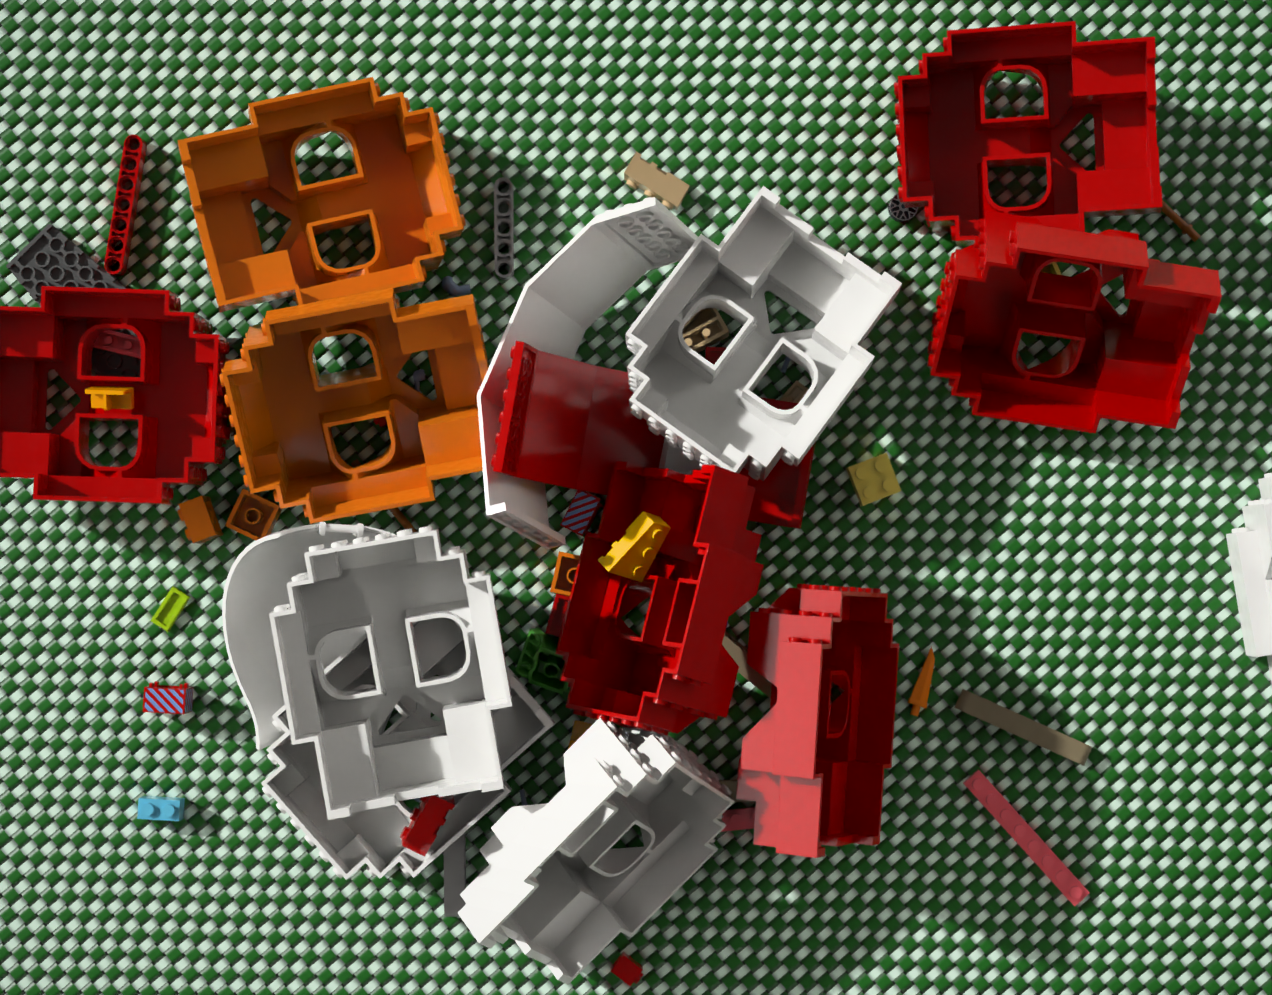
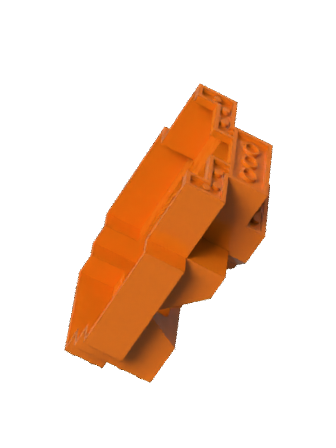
(397, 188)
(288, 409)

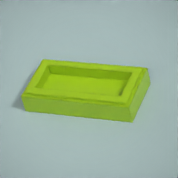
(170, 608)

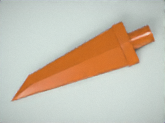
(922, 686)

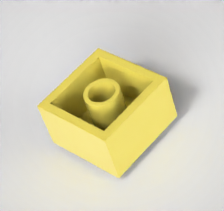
(873, 479)

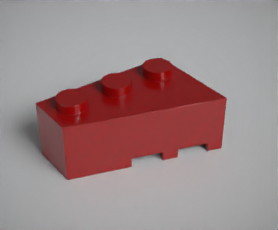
(426, 823)

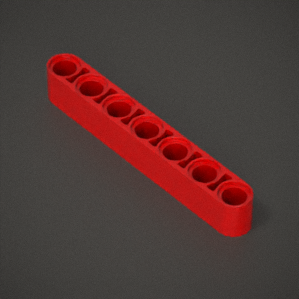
(121, 196)

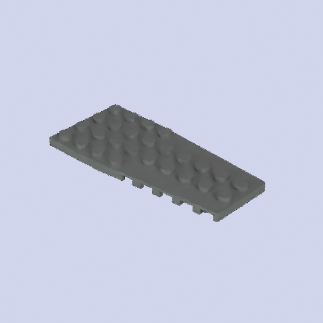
(58, 262)

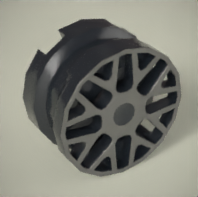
(898, 211)

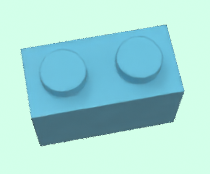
(161, 808)

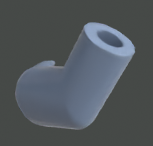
(453, 289)

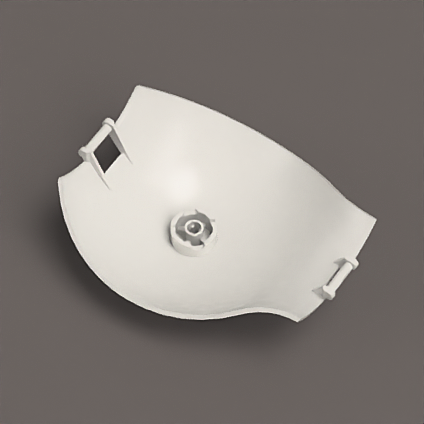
(251, 592)

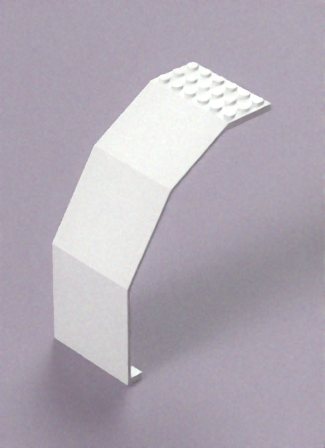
(553, 317)

